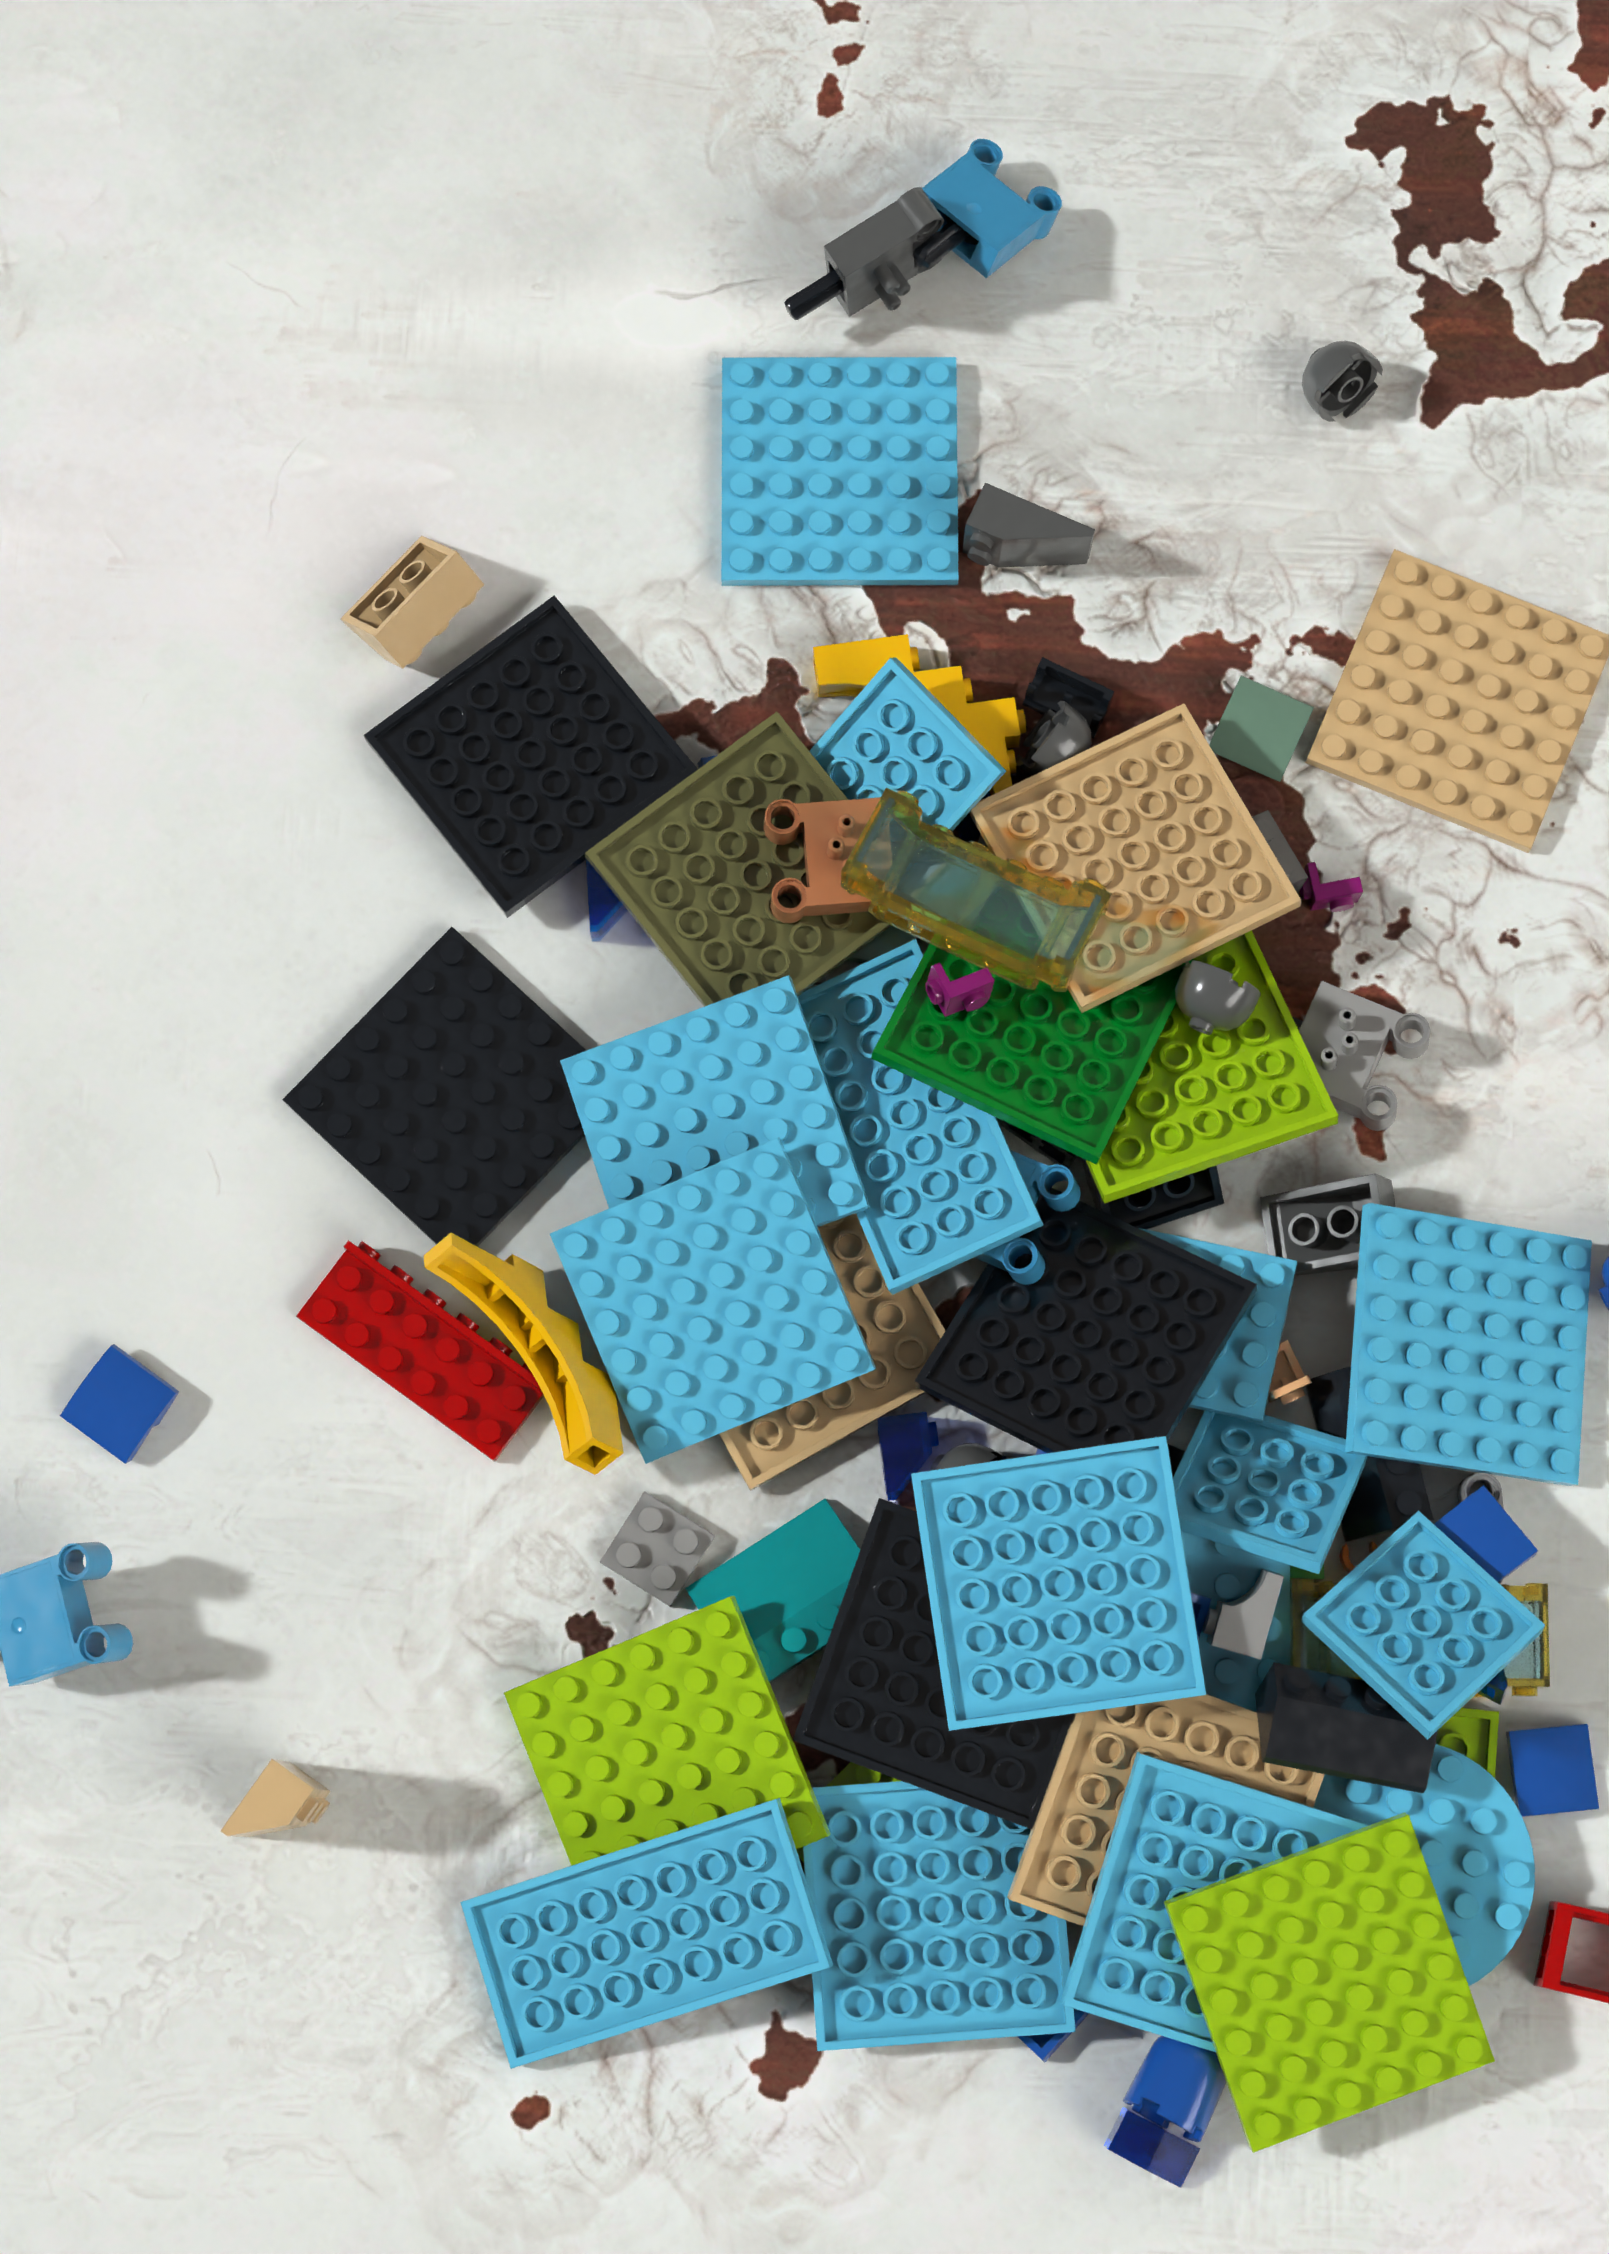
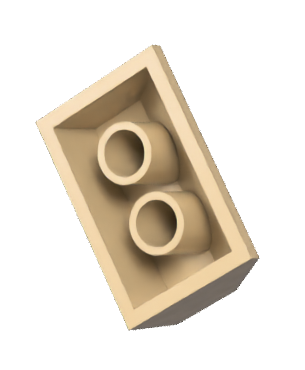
(413, 601)
(278, 1802)

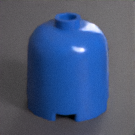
(1177, 2086)

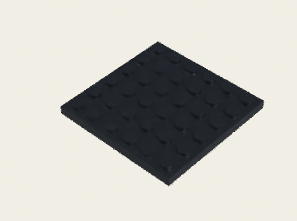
(529, 755)
(448, 1094)
(1096, 1345)
(884, 1698)

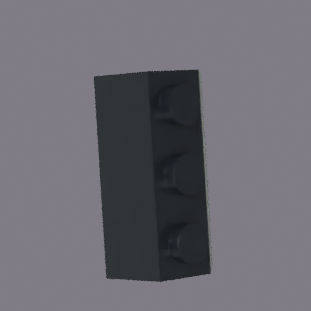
(1163, 1202)

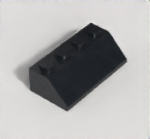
(1387, 1489)
(1339, 1729)

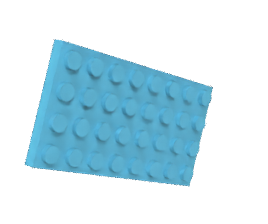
(928, 1162)
(646, 1933)

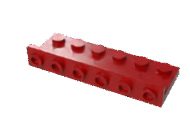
(423, 1349)

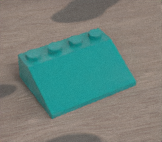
(787, 1587)

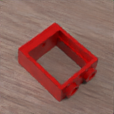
(1555, 1945)

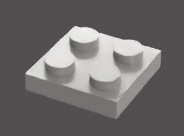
(657, 1549)

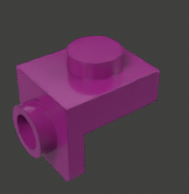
(1337, 895)
(960, 994)

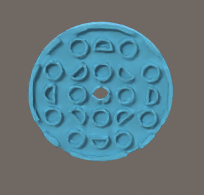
(1470, 1845)

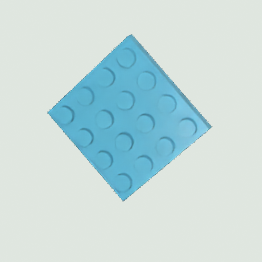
(907, 742)
(1245, 1368)
(1266, 1487)
(1422, 1624)

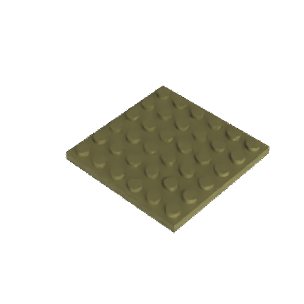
(705, 872)

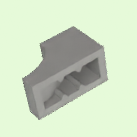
(1245, 1622)

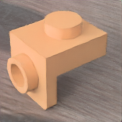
(1287, 1377)

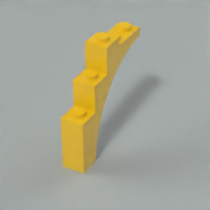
(995, 724)
(548, 1342)

